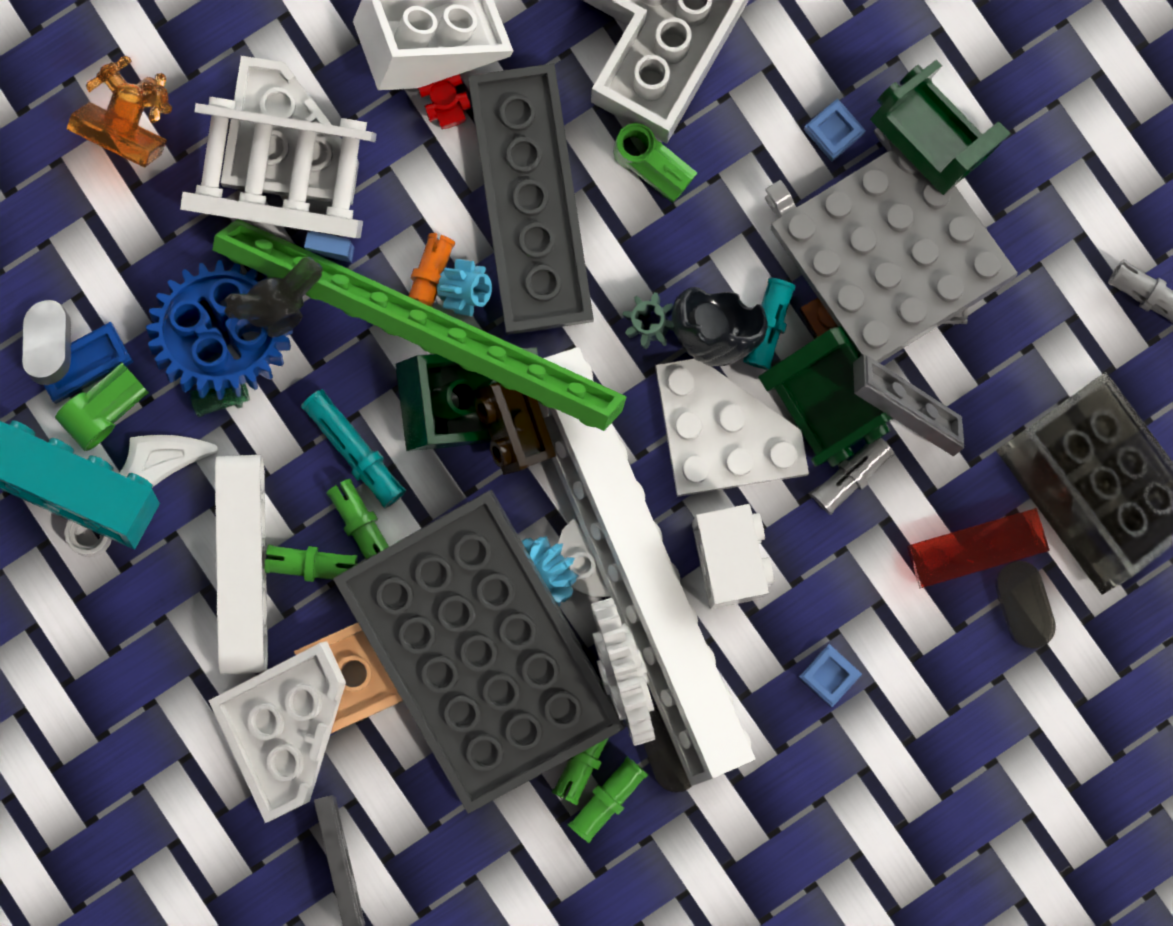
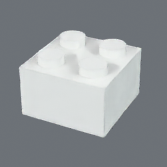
(731, 556)

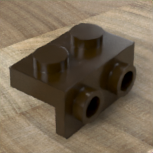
(514, 428)

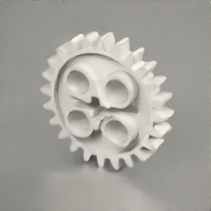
(623, 671)

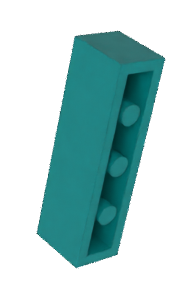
(75, 486)

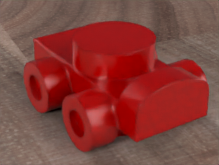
(446, 103)

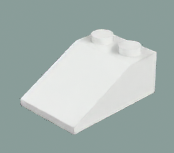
(428, 40)

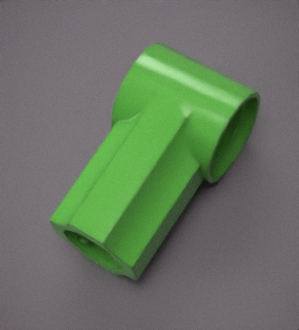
(657, 165)
(92, 414)

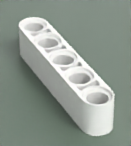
(241, 564)

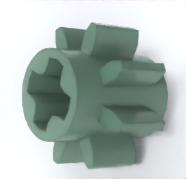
(644, 310)

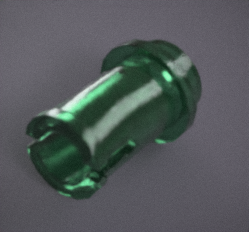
(211, 403)

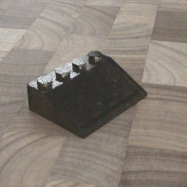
(1098, 482)

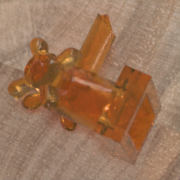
(118, 126)

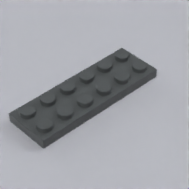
(530, 199)

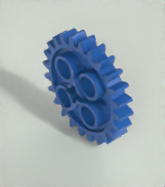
(183, 348)

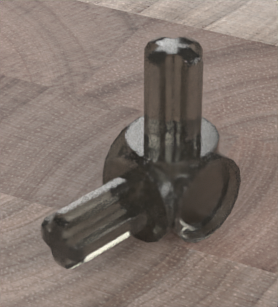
(276, 301)

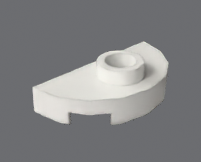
(575, 545)

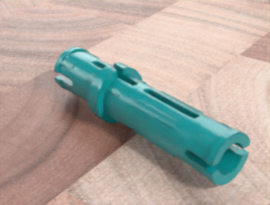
(363, 460)

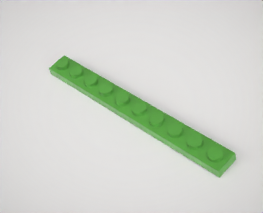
(427, 327)

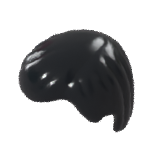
(717, 326)

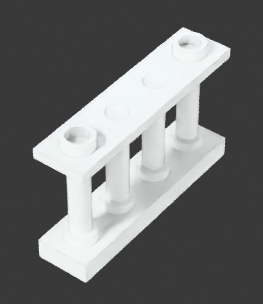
(252, 203)

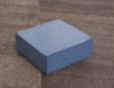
(834, 130)
(329, 246)
(830, 675)

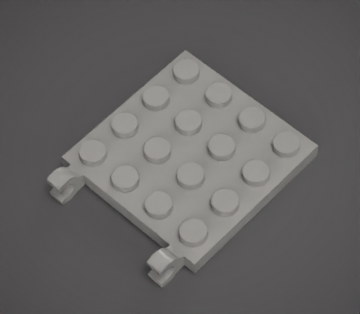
(889, 252)

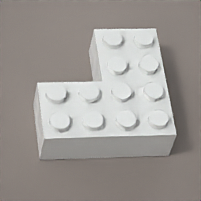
(661, 57)

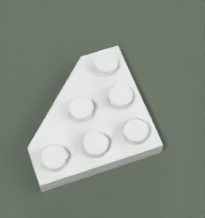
(273, 90)
(722, 432)
(282, 727)

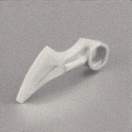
(153, 459)

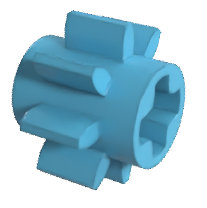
(464, 287)

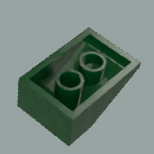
(440, 403)

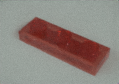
(978, 548)

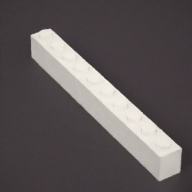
(646, 590)

